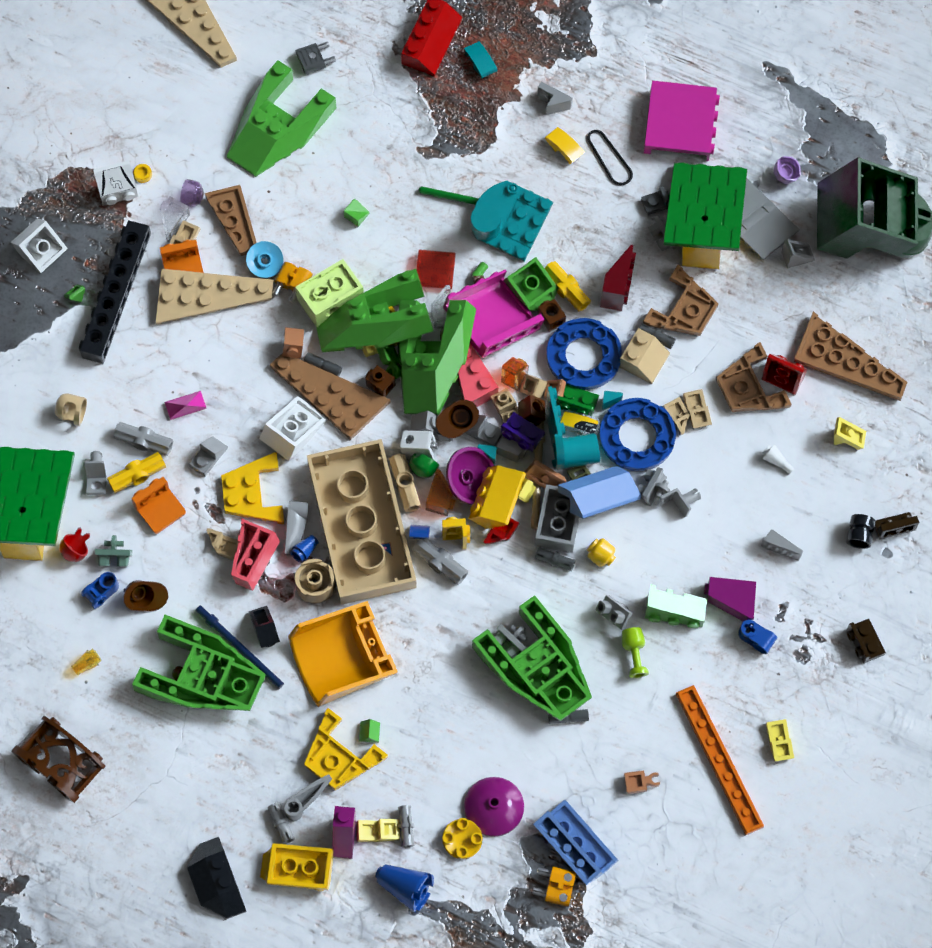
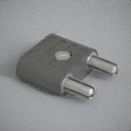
(311, 58)

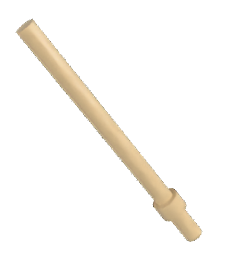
(536, 495)

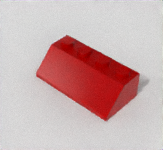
(431, 37)

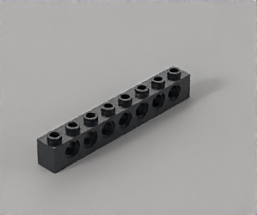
(98, 350)

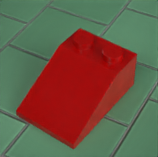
(783, 373)

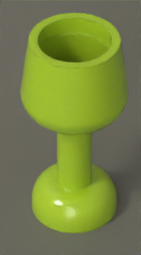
(633, 641)

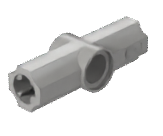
(143, 438)
(440, 560)

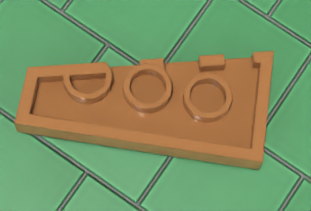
(234, 216)

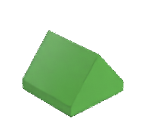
(369, 731)

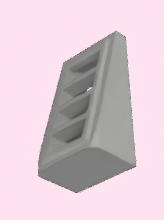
(781, 545)

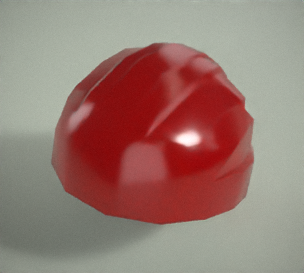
(73, 546)

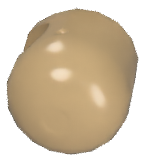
(71, 408)

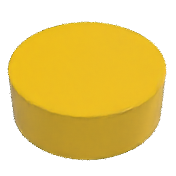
(142, 173)

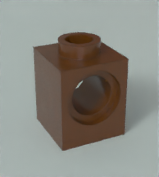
(555, 321)
(532, 409)

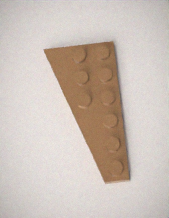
(842, 358)
(339, 400)

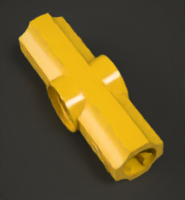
(567, 286)
(136, 472)

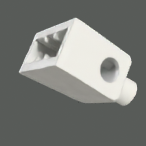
(416, 442)

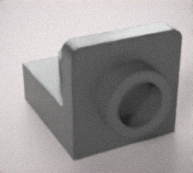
(656, 201)

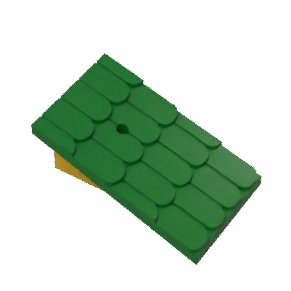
(705, 212)
(32, 499)

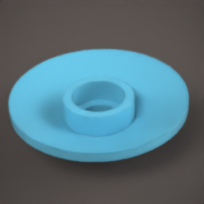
(264, 250)

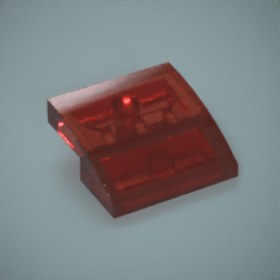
(436, 268)

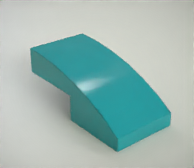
(481, 59)

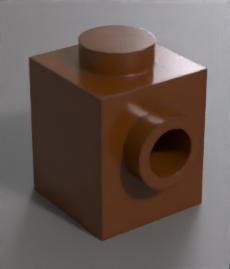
(380, 381)

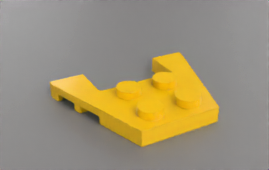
(243, 491)
(332, 758)

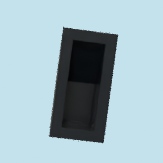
(264, 627)

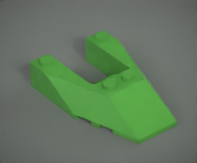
(271, 133)
(368, 318)
(433, 366)
(543, 672)
(211, 677)

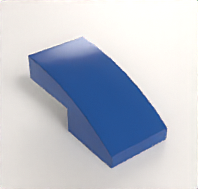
(419, 532)

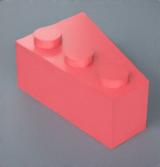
(475, 380)
(253, 553)

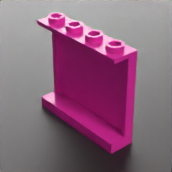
(681, 118)
(498, 316)

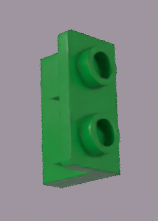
(578, 400)

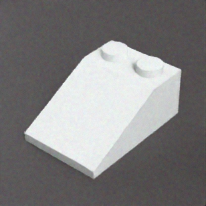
(292, 428)

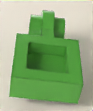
(390, 357)

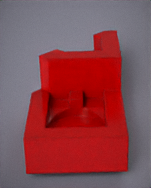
(502, 533)

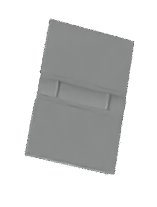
(763, 224)

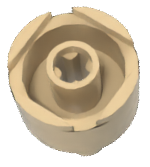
(318, 591)

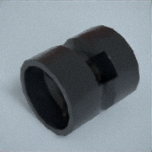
(861, 530)

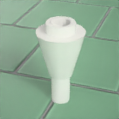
(775, 457)

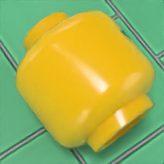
(601, 552)

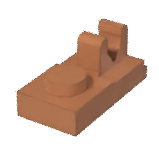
(543, 475)

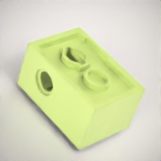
(328, 291)

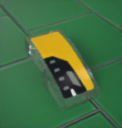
(580, 422)

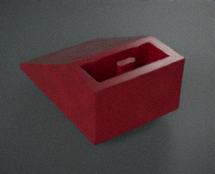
(618, 281)

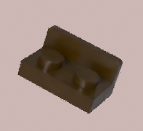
(896, 525)
(865, 640)

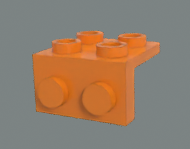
(182, 256)
(158, 505)

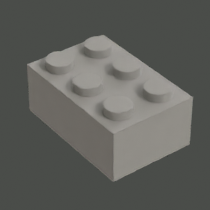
(556, 524)

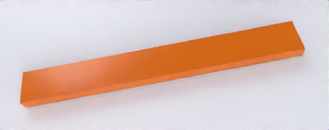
(719, 760)

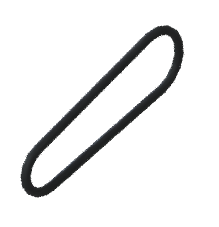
(631, 173)

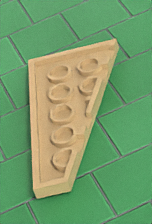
(198, 23)
(199, 293)

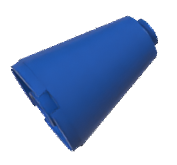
(406, 885)

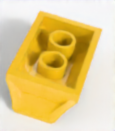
(297, 866)

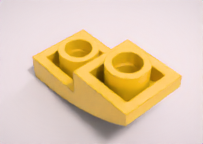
(565, 144)

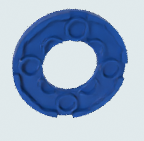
(586, 329)
(645, 410)

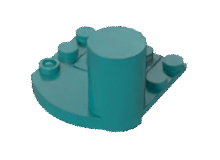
(509, 218)
(572, 450)

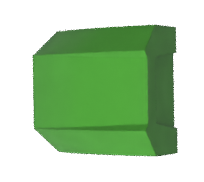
(532, 284)

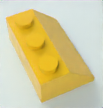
(496, 496)

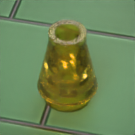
(86, 662)

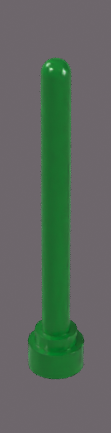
(448, 195)

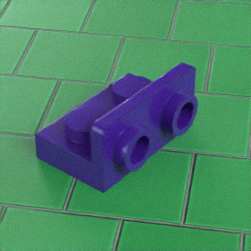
(522, 432)

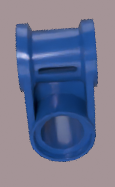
(99, 589)
(758, 637)

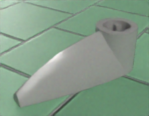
(295, 524)
(305, 798)

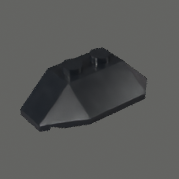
(214, 880)

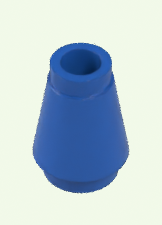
(304, 548)

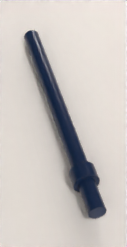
(212, 621)

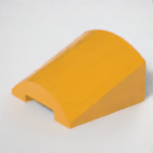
(340, 653)

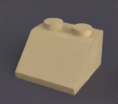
(644, 356)

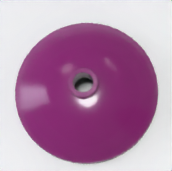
(470, 463)
(494, 819)

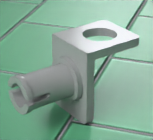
(95, 473)
(680, 500)

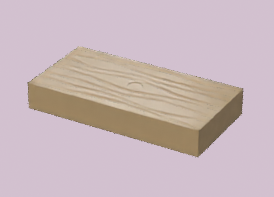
(357, 517)

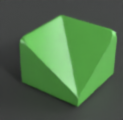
(356, 212)

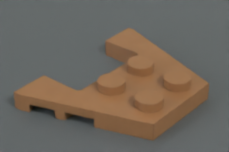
(691, 311)
(743, 388)

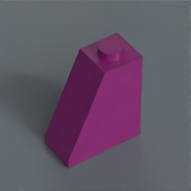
(732, 596)
(344, 832)

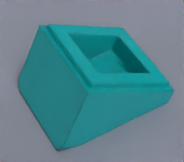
(611, 398)
(490, 451)

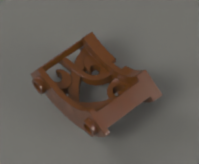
(29, 753)

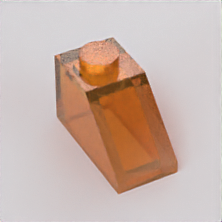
(514, 372)
(440, 497)

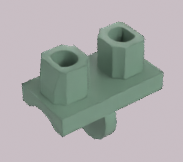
(123, 556)

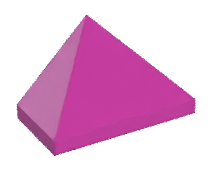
(185, 405)

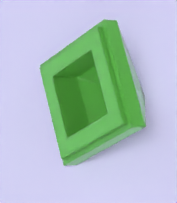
(75, 293)

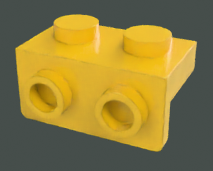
(456, 529)

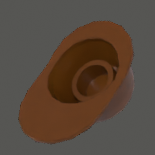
(457, 419)
(145, 595)

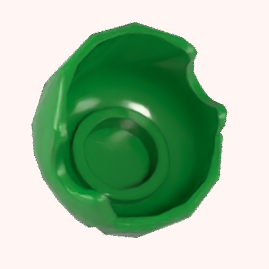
(423, 466)

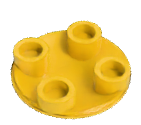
(462, 838)

